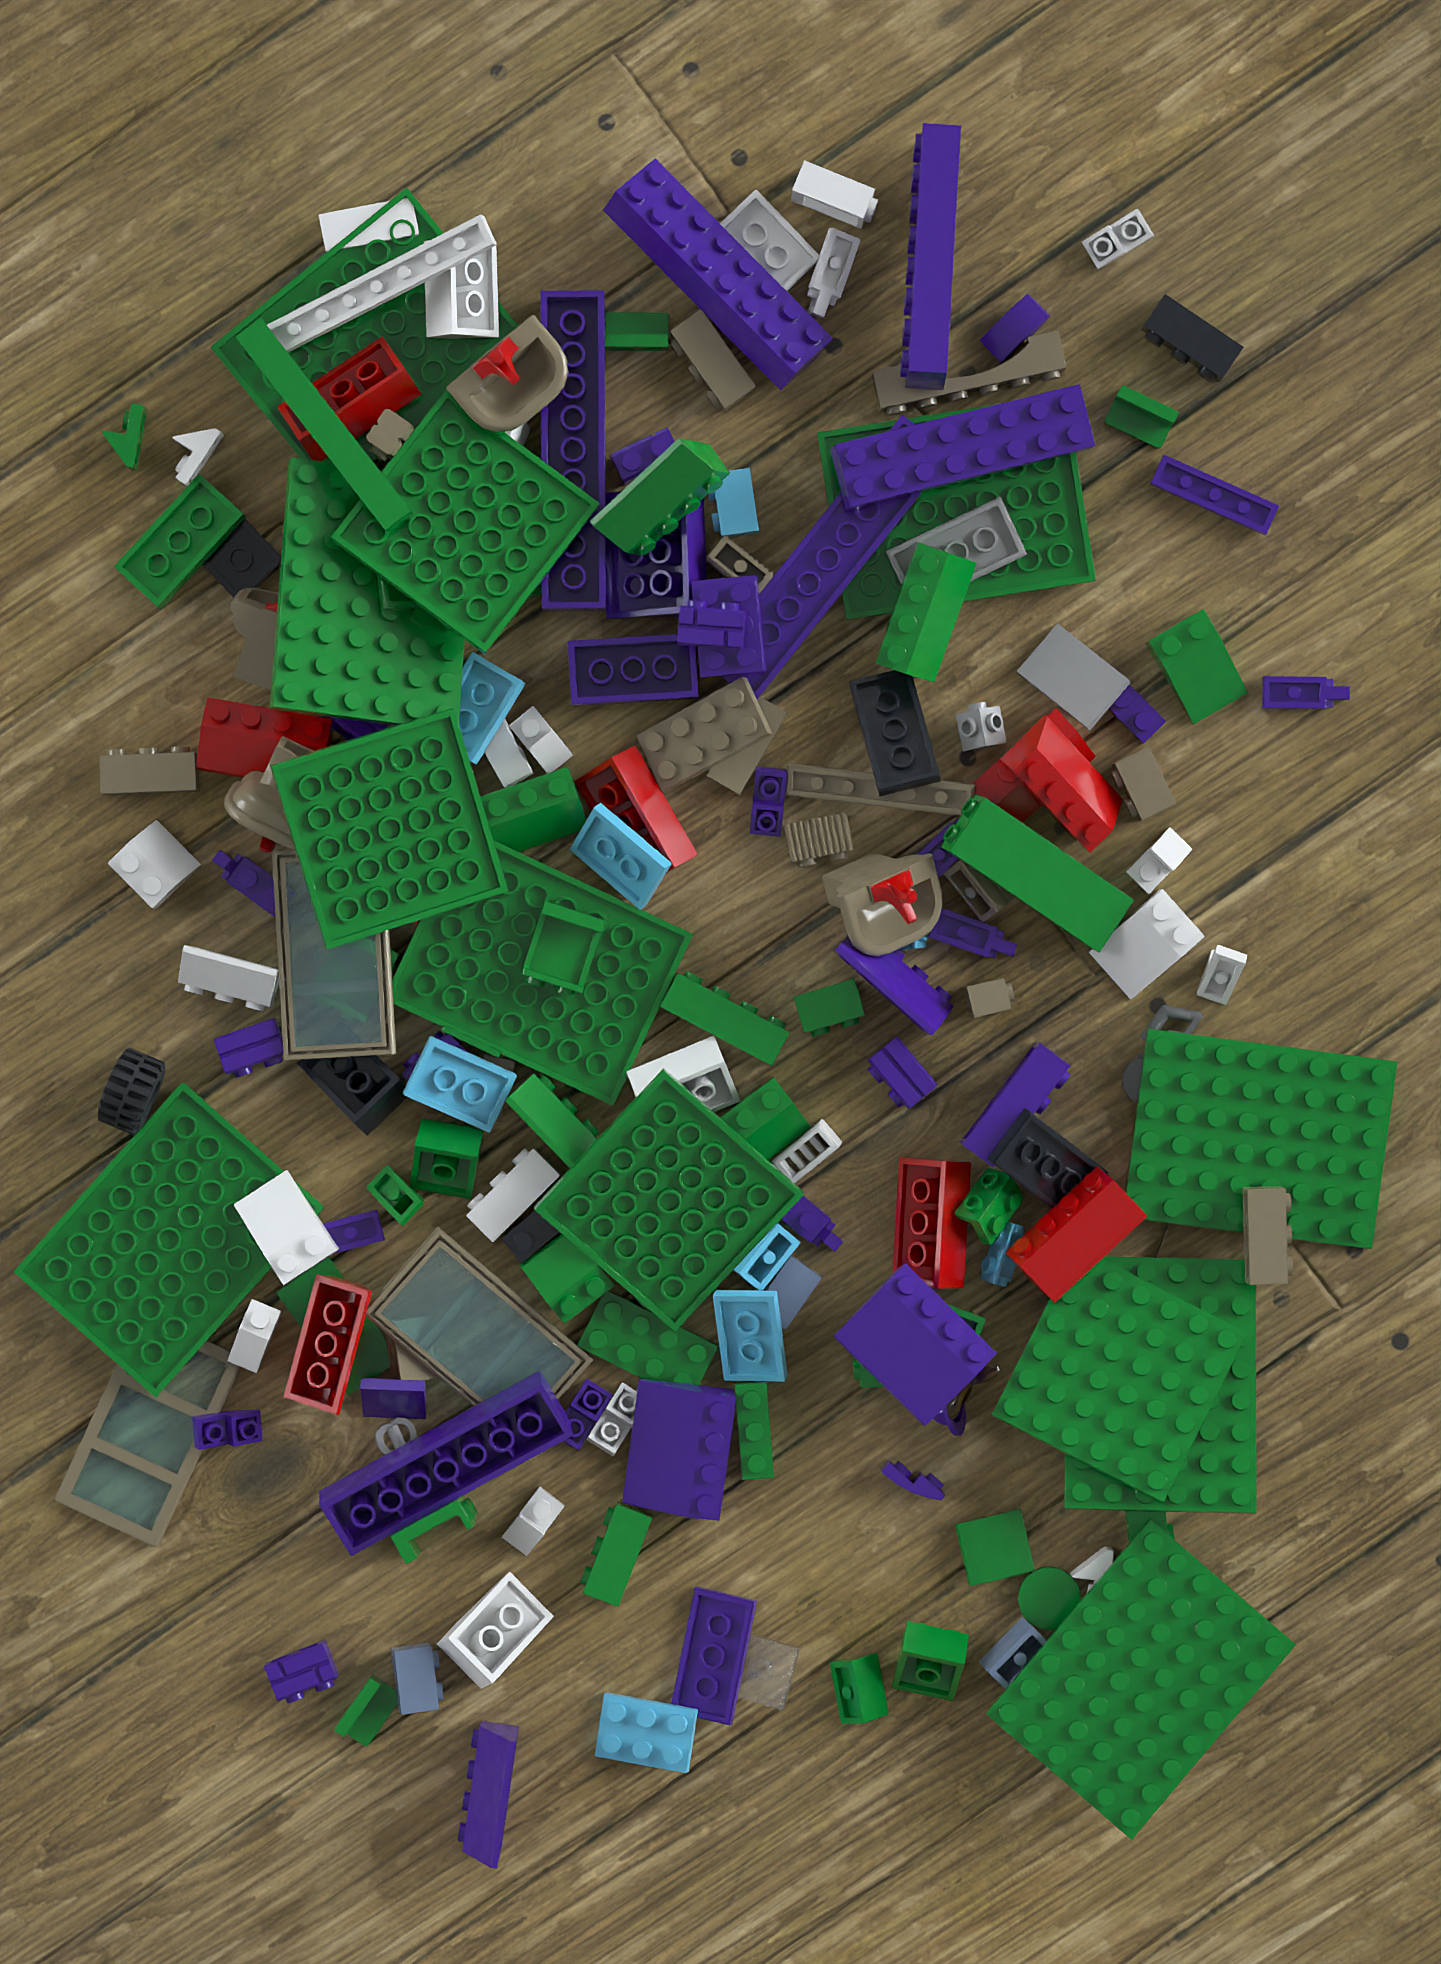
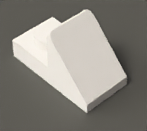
(202, 446)
(541, 740)
(1159, 860)
(1221, 974)
(533, 1521)
(1094, 1566)

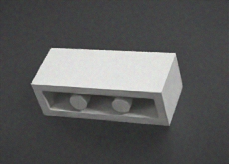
(341, 223)
(512, 1193)

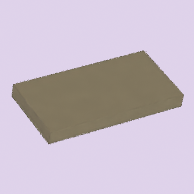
(704, 734)

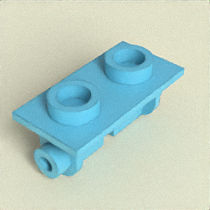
(996, 1266)

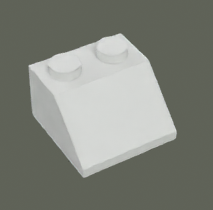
(154, 864)

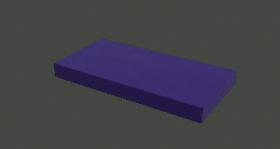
(714, 1654)

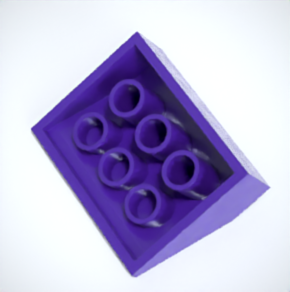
(661, 579)
(900, 985)
(914, 1344)
(679, 1448)
(489, 1792)

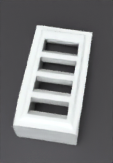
(826, 1133)

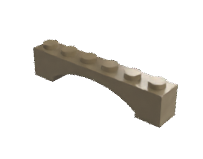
(1040, 358)

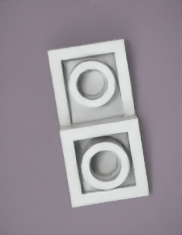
(1118, 239)
(507, 757)
(614, 1421)

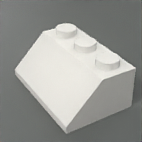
(464, 300)
(228, 977)
(696, 1068)

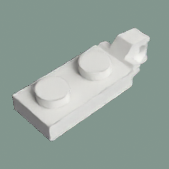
(831, 271)

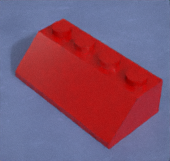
(358, 393)
(244, 736)
(1064, 783)
(1007, 792)
(635, 798)
(926, 1225)
(1075, 1234)
(328, 1343)

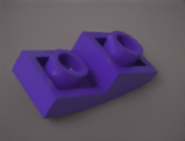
(1014, 328)
(768, 801)
(585, 1412)
(227, 1427)
(923, 1485)

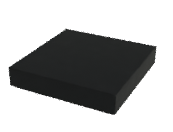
(243, 560)

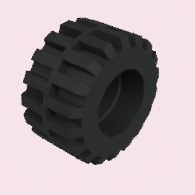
(131, 1091)

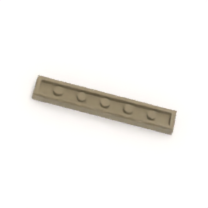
(860, 788)

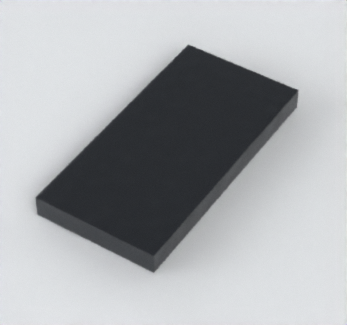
(894, 732)
(1041, 1159)

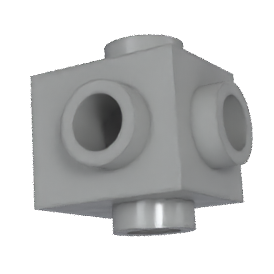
(981, 727)

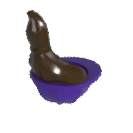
(954, 1412)

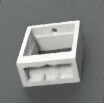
(834, 195)

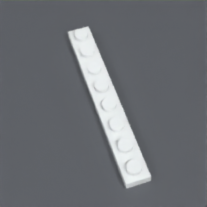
(383, 283)

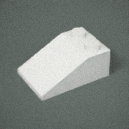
(1147, 944)
(285, 1227)
(495, 1630)

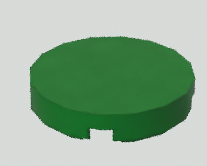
(1047, 1597)

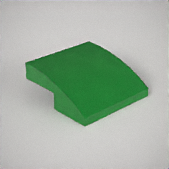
(994, 1547)

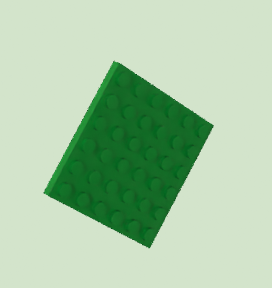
(480, 526)
(389, 828)
(669, 1200)
(1120, 1377)

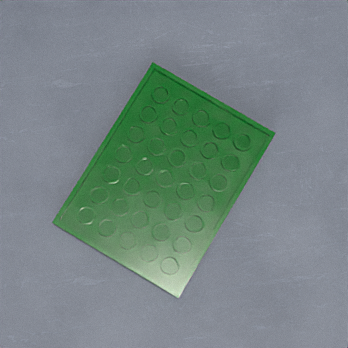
(401, 322)
(1039, 497)
(332, 639)
(470, 962)
(1260, 1116)
(156, 1242)
(1222, 1461)
(1140, 1679)

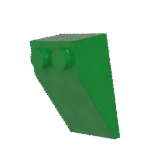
(1197, 666)

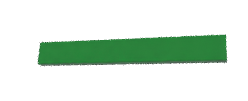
(324, 425)

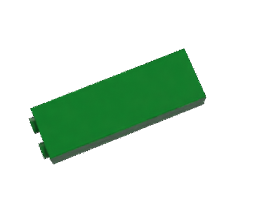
(1036, 872)

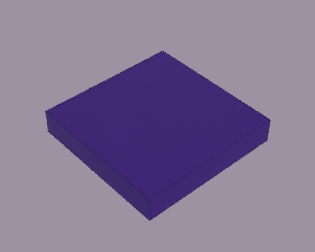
(393, 1398)

